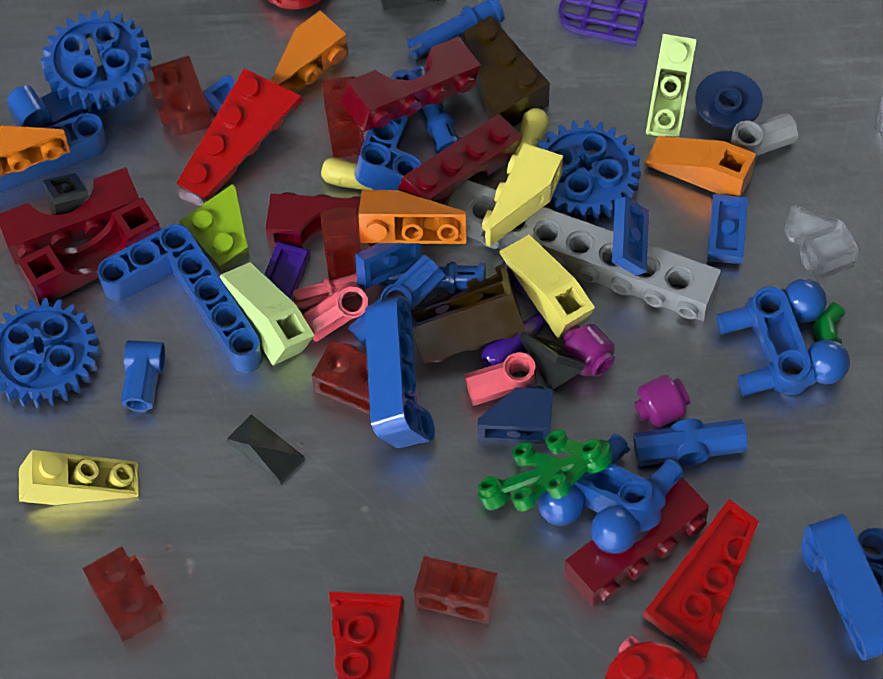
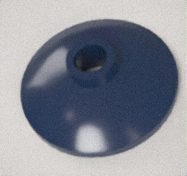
(730, 89)

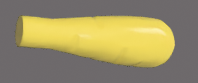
(533, 127)
(341, 173)

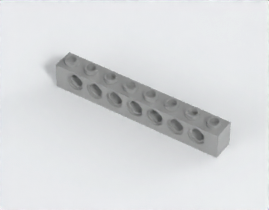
(573, 234)

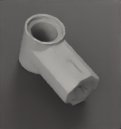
(766, 134)

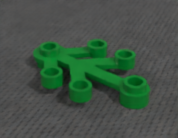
(587, 456)

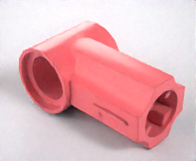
(332, 313)
(498, 381)

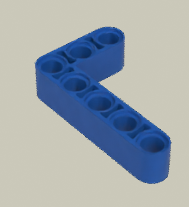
(80, 145)
(196, 286)

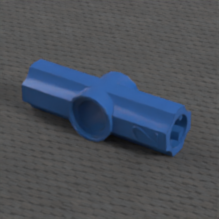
(413, 285)
(690, 442)

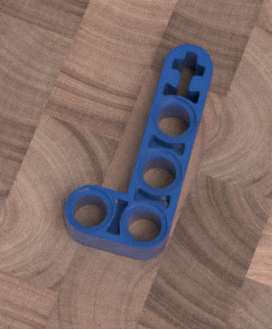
(32, 111)
(379, 161)
(392, 376)
(838, 555)

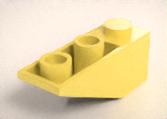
(528, 188)
(548, 285)
(72, 478)

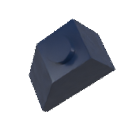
(518, 417)

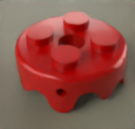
(651, 661)

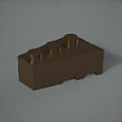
(507, 77)
(467, 319)

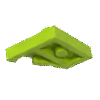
(219, 229)

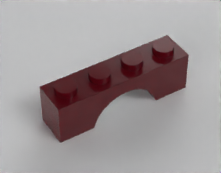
(378, 99)
(480, 150)
(297, 217)
(31, 230)
(57, 271)
(601, 574)

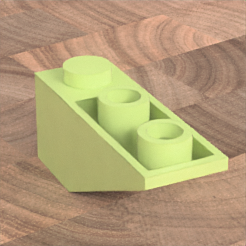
(671, 86)
(270, 312)

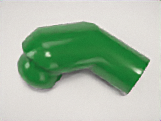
(825, 326)

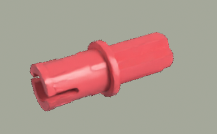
(312, 295)

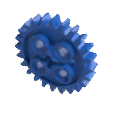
(67, 68)
(587, 170)
(46, 379)

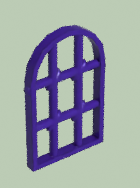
(610, 22)

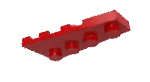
(241, 124)
(698, 590)
(366, 634)

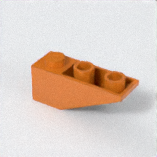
(310, 52)
(29, 146)
(704, 163)
(406, 218)

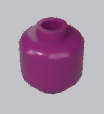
(591, 347)
(662, 401)

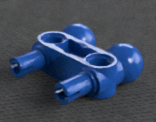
(782, 341)
(620, 498)

